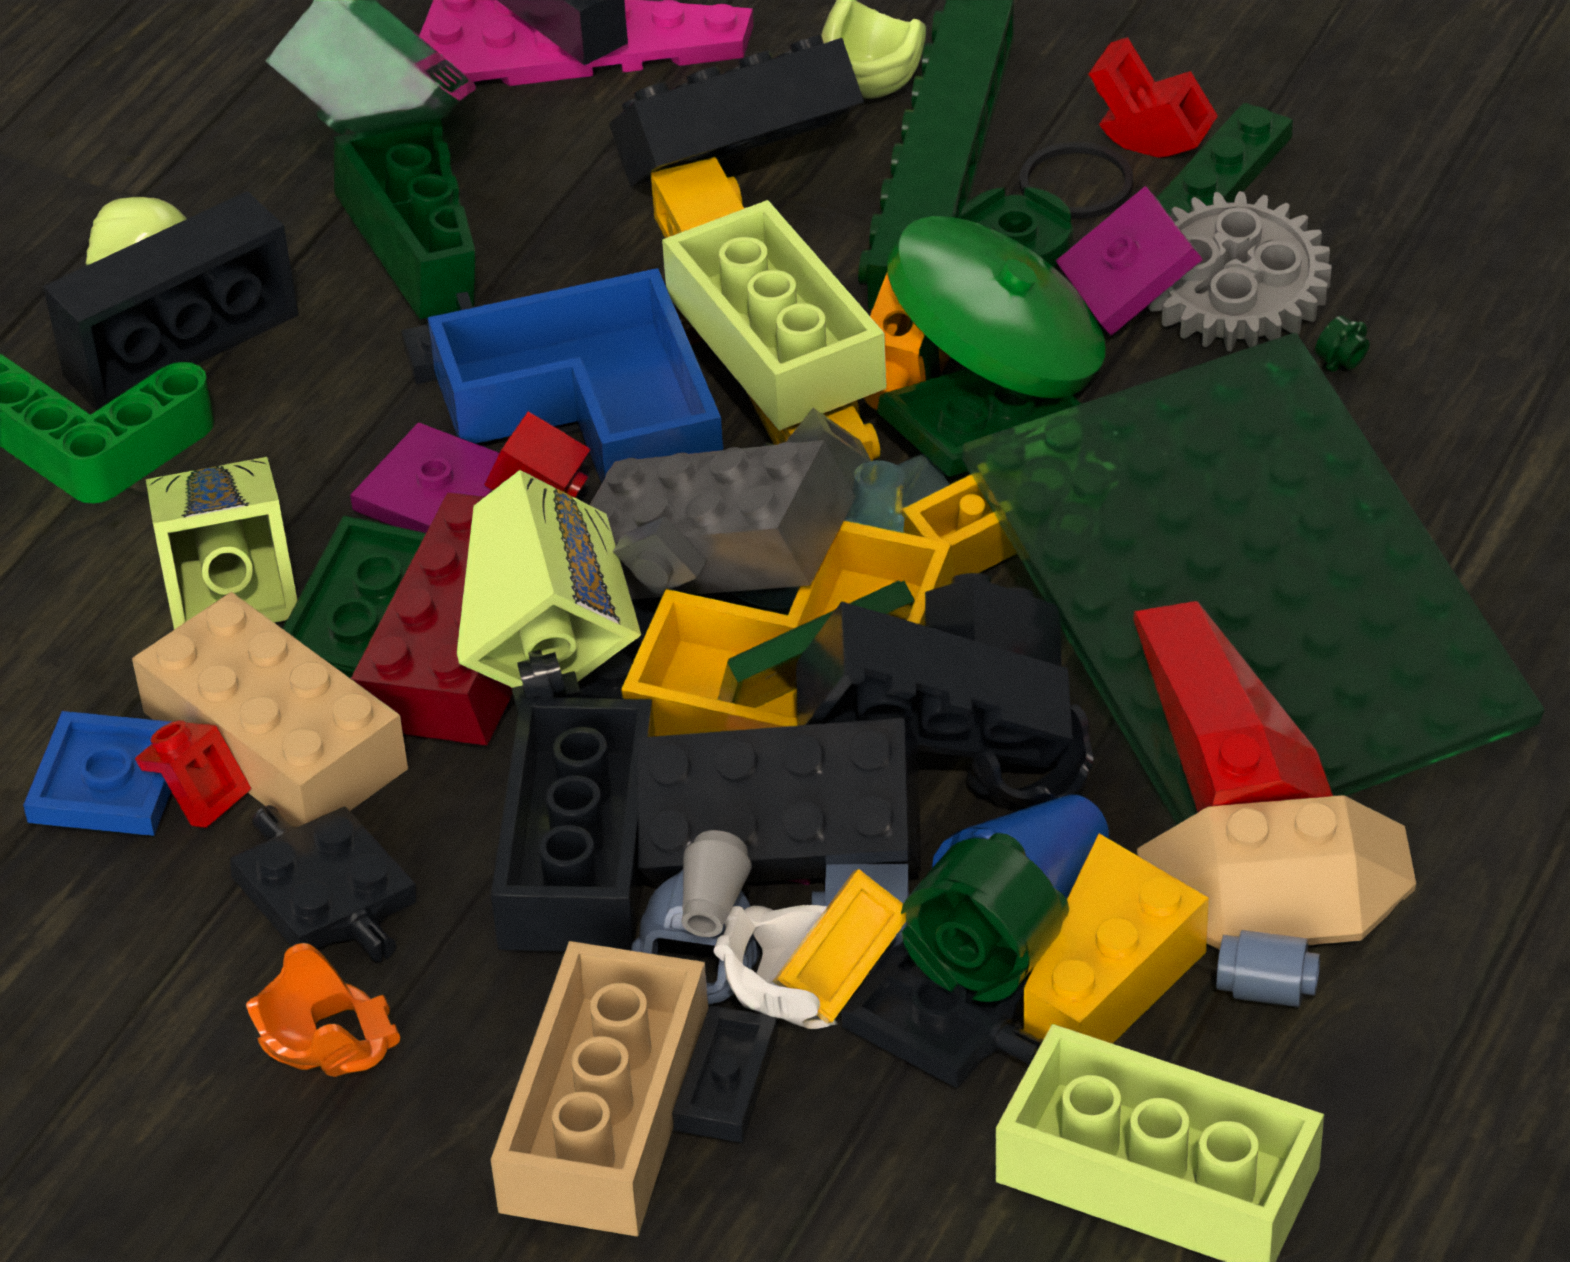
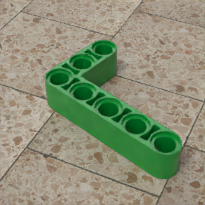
(114, 446)

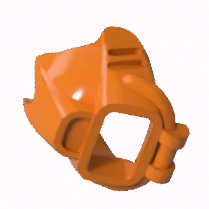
(309, 992)

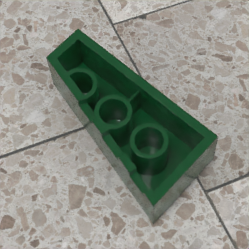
(409, 211)

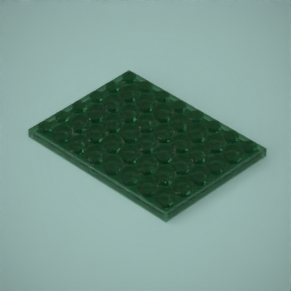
(1291, 536)

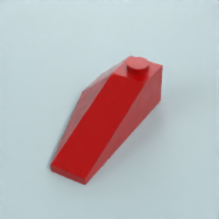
(1222, 717)

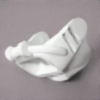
(778, 935)

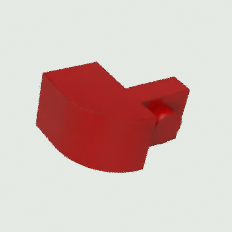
(1148, 114)

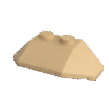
(1290, 867)

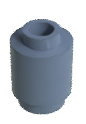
(1267, 968)

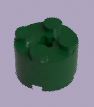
(982, 917)

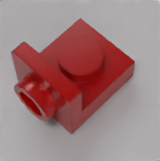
(196, 769)

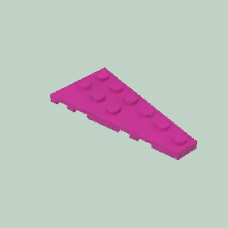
(495, 43)

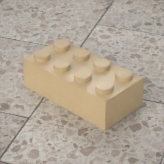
(286, 714)
(600, 1089)

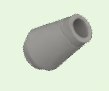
(712, 880)

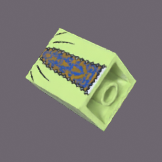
(220, 536)
(543, 581)

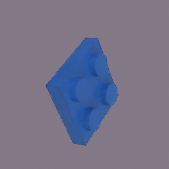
(93, 776)

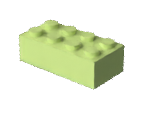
(774, 314)
(1158, 1148)

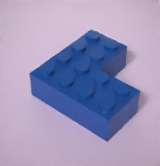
(584, 355)

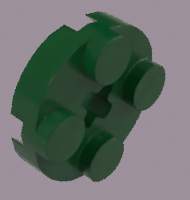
(1033, 220)

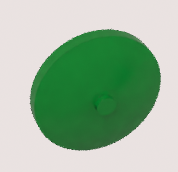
(996, 307)

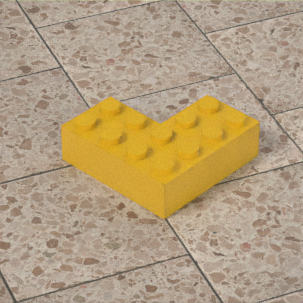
(696, 635)

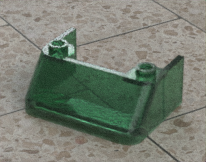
(368, 68)

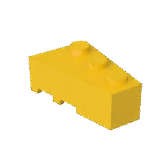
(1118, 948)

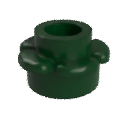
(1342, 343)

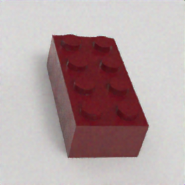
(414, 649)

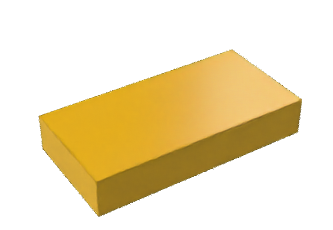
(844, 944)

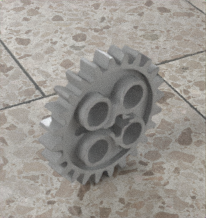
(1253, 276)

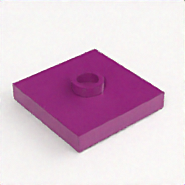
(1128, 260)
(417, 476)

